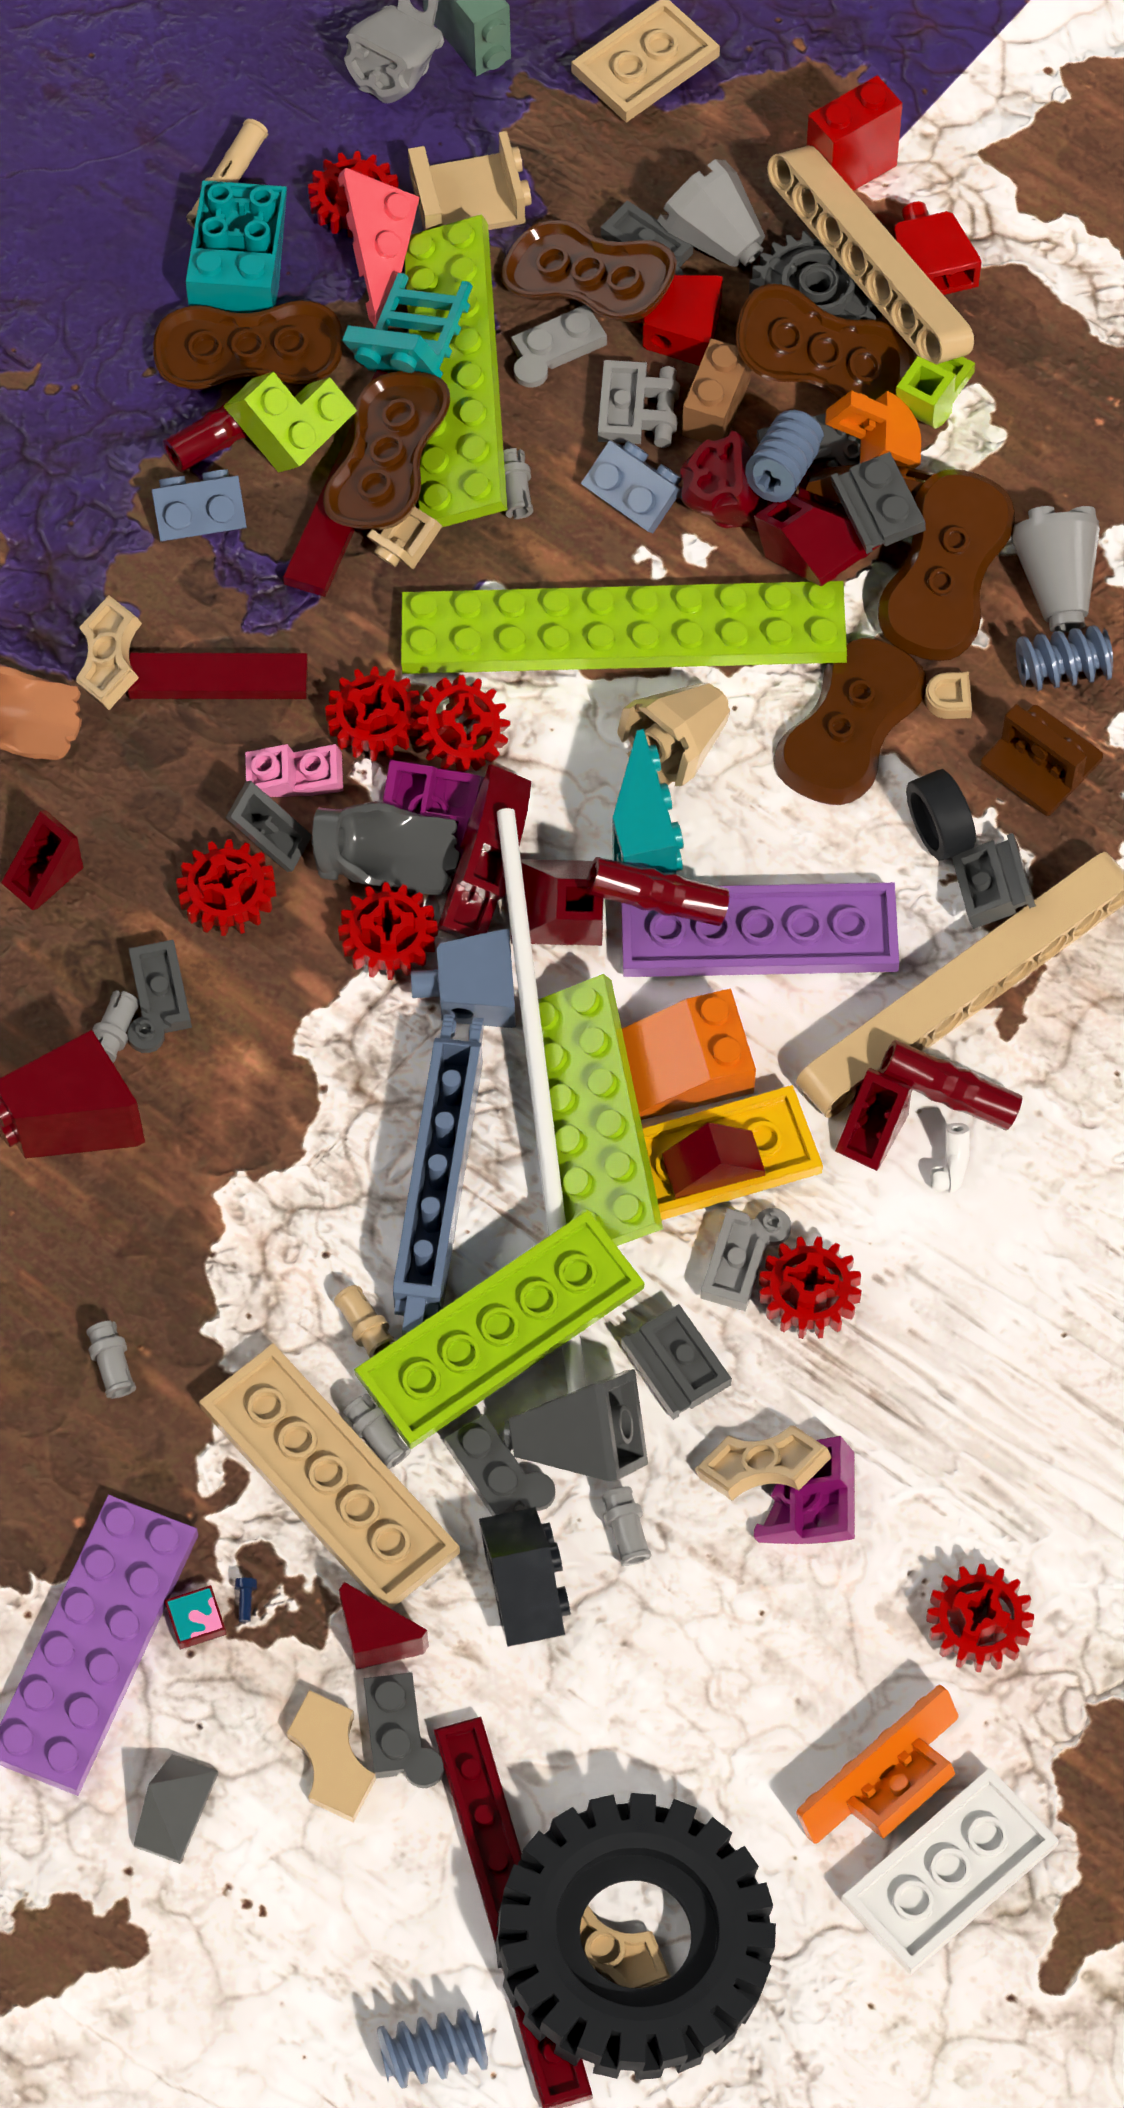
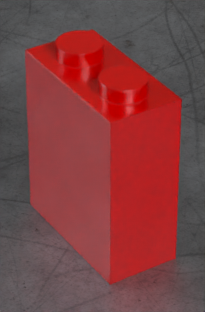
(858, 132)

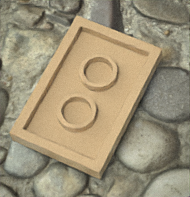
(645, 59)

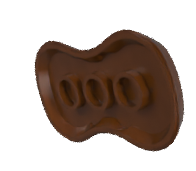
(608, 276)
(796, 341)
(212, 346)
(382, 471)
(935, 596)
(839, 743)

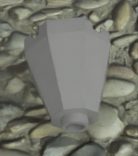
(715, 216)

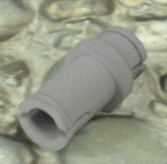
(517, 488)
(115, 1022)
(109, 1351)
(376, 1430)
(624, 1519)

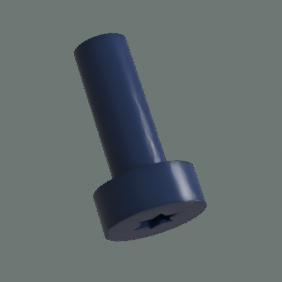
(245, 1586)

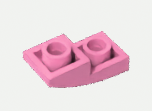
(295, 774)

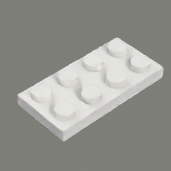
(950, 1871)

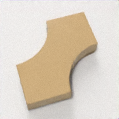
(107, 666)
(783, 1459)
(323, 1734)
(620, 1956)

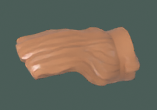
(37, 715)

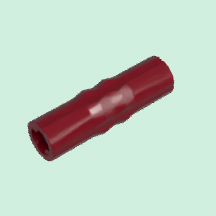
(203, 438)
(657, 891)
(951, 1085)

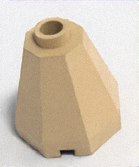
(680, 724)

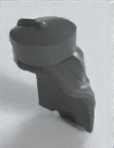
(386, 844)

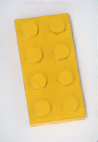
(779, 1133)

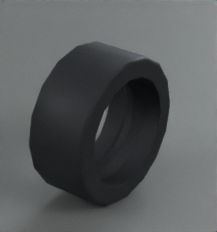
(941, 814)

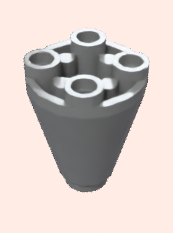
(1059, 562)

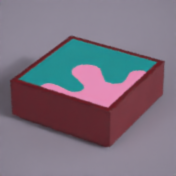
(195, 1617)

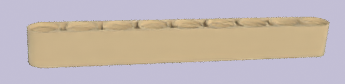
(968, 981)

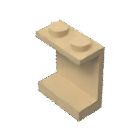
(471, 187)

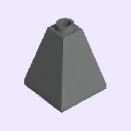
(585, 1431)

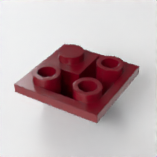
(809, 539)
(559, 903)

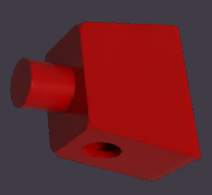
(939, 248)
(685, 318)

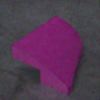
(433, 793)
(820, 1509)

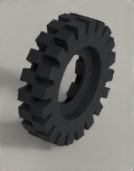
(618, 2024)

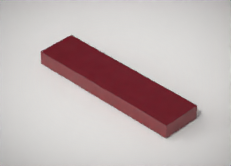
(219, 675)

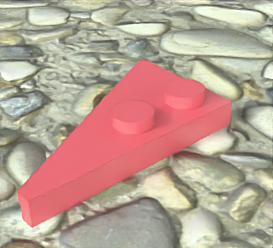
(381, 228)

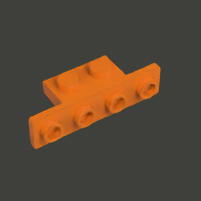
(889, 1775)

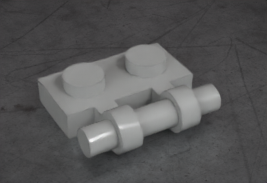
(622, 403)

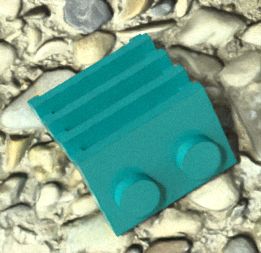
(405, 351)

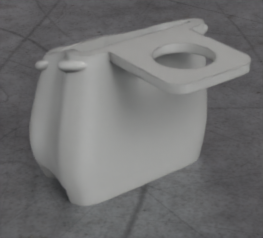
(392, 49)

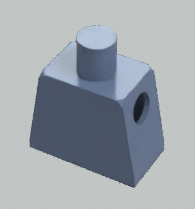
(472, 979)

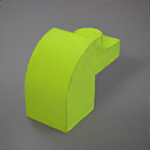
(933, 388)

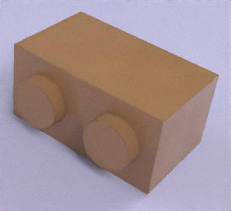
(715, 393)

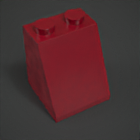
(69, 1103)

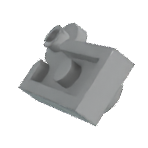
(555, 344)
(740, 1255)

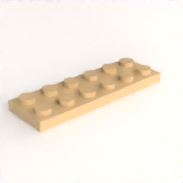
(329, 1477)

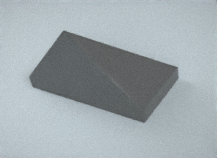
(269, 826)
(173, 1807)

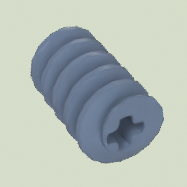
(784, 455)
(1064, 656)
(433, 2047)

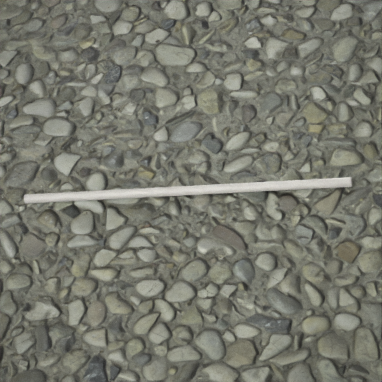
(536, 1058)

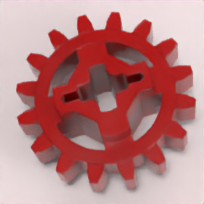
(327, 184)
(370, 708)
(474, 711)
(227, 907)
(410, 936)
(831, 1291)
(964, 1607)

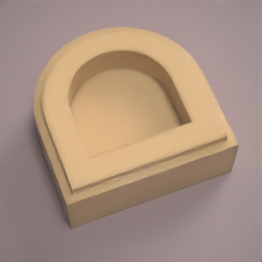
(949, 695)

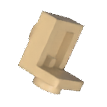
(407, 540)

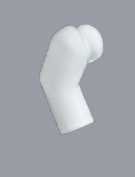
(957, 1157)

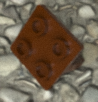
(1040, 758)

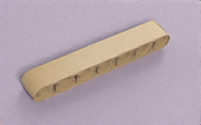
(870, 255)

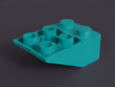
(237, 247)
(641, 816)

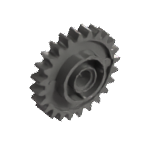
(812, 268)

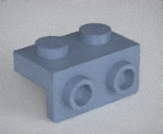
(633, 485)
(199, 506)

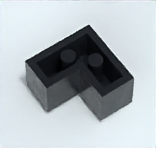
(522, 1570)

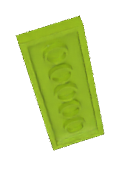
(597, 1112)
(499, 1329)

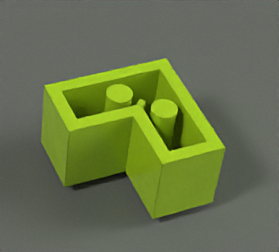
(289, 426)

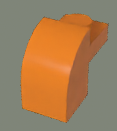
(880, 424)

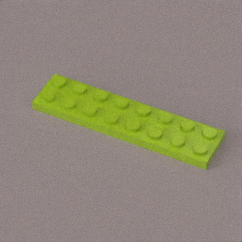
(465, 457)

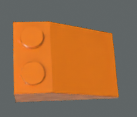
(689, 1055)

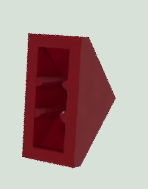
(44, 861)
(875, 1119)
(712, 1159)
(378, 1632)

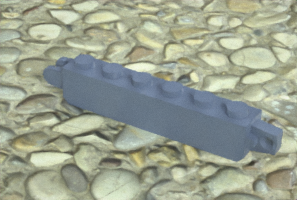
(438, 1174)

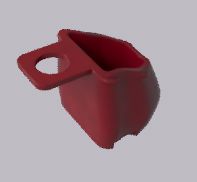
(718, 484)

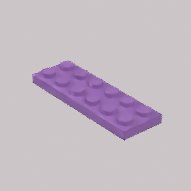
(770, 933)
(93, 1644)

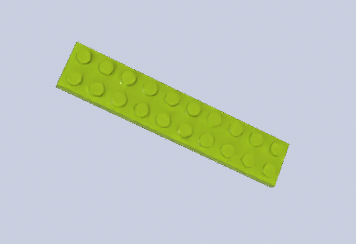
(623, 627)

